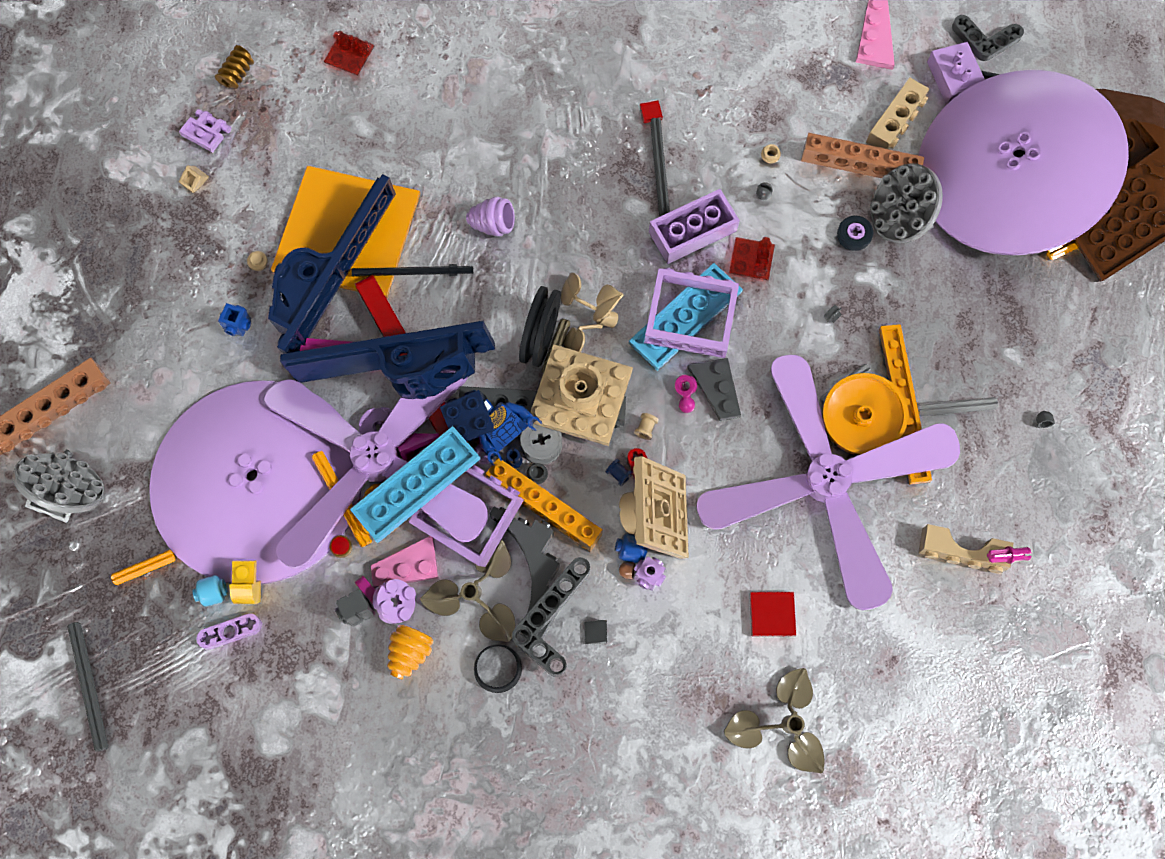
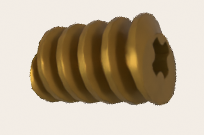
(234, 66)

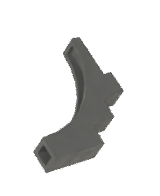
(542, 567)

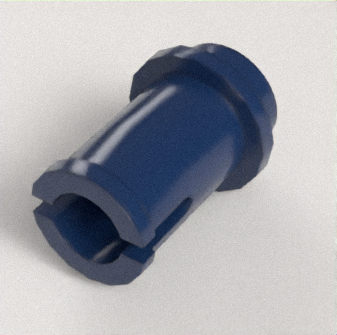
(516, 454)

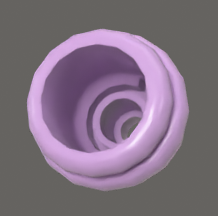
(492, 216)

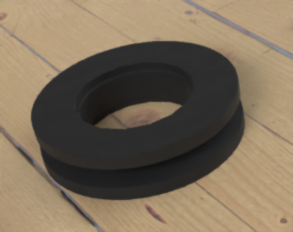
(539, 326)

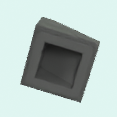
(596, 632)

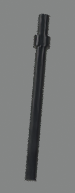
(452, 270)

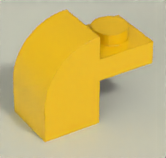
(244, 586)

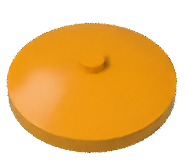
(864, 413)

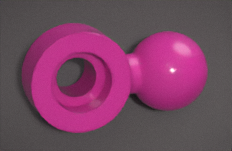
(686, 404)

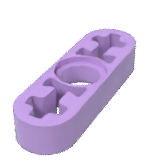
(214, 642)

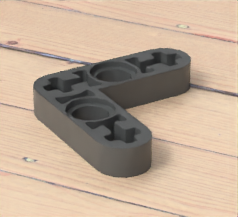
(984, 43)

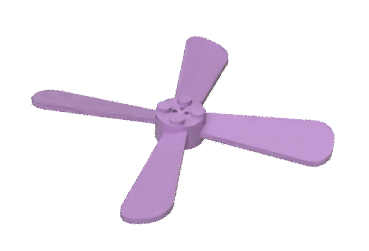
(452, 508)
(860, 567)

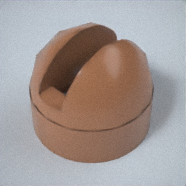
(627, 570)

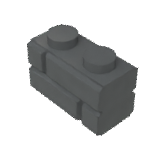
(354, 608)

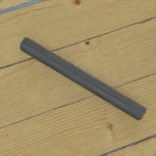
(659, 165)
(87, 687)

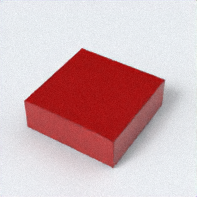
(650, 110)

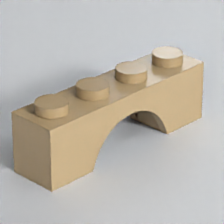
(938, 543)

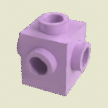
(646, 580)

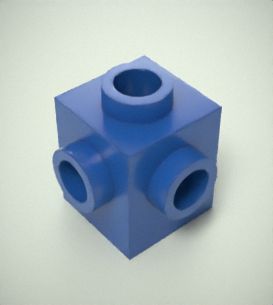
(235, 320)

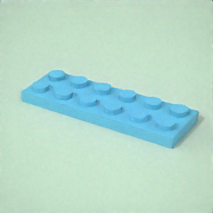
(684, 316)
(415, 484)

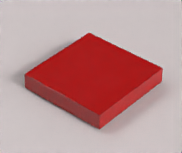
(772, 614)

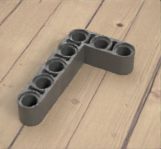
(548, 614)

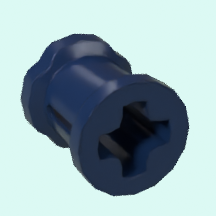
(619, 472)

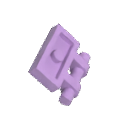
(203, 135)

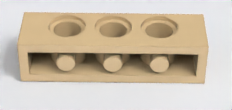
(911, 92)

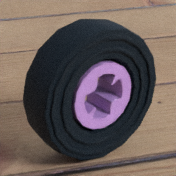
(864, 231)

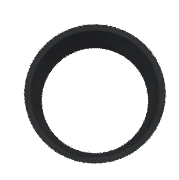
(510, 685)

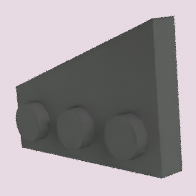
(718, 386)

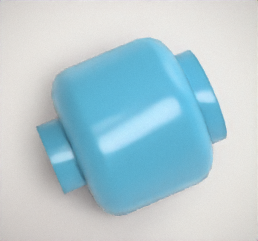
(210, 591)

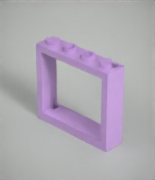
(686, 342)
(419, 520)

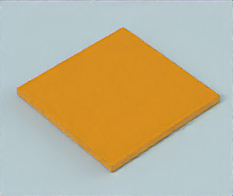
(324, 211)

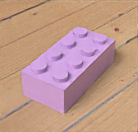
(693, 226)

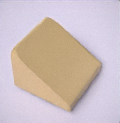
(193, 178)

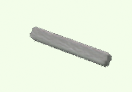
(957, 406)

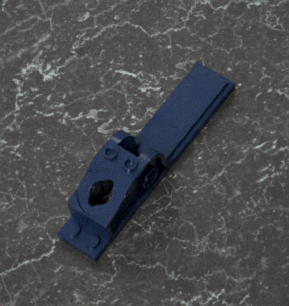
(310, 279)
(411, 375)

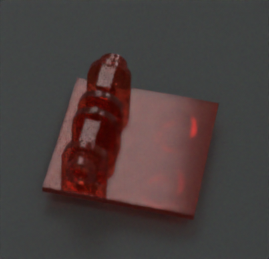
(348, 53)
(752, 258)

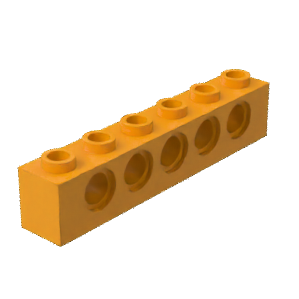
(547, 506)

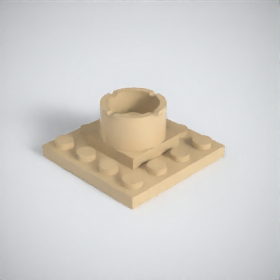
(581, 394)
(657, 508)

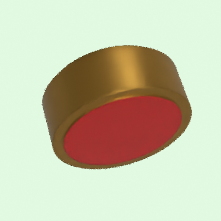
(340, 546)

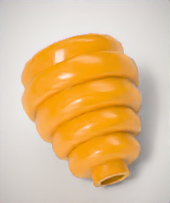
(407, 651)

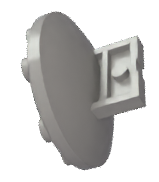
(906, 203)
(57, 484)

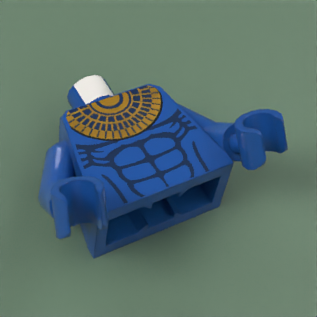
(508, 423)

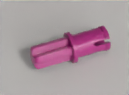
(1009, 555)

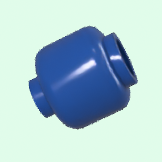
(629, 550)

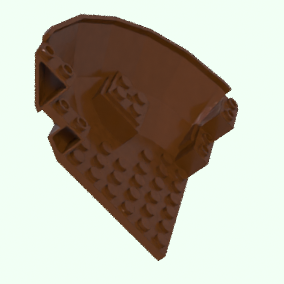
(1138, 214)

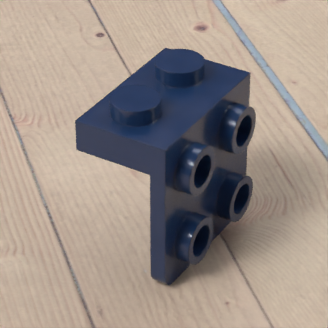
(468, 415)

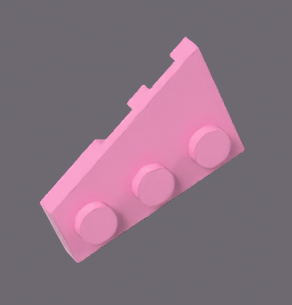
(409, 565)

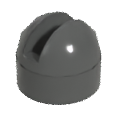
(764, 191)
(1045, 419)

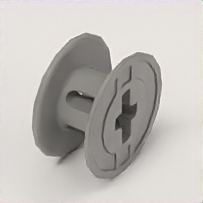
(539, 453)

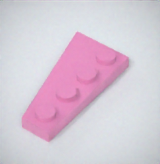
(876, 38)

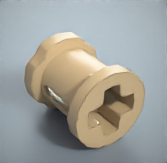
(646, 426)

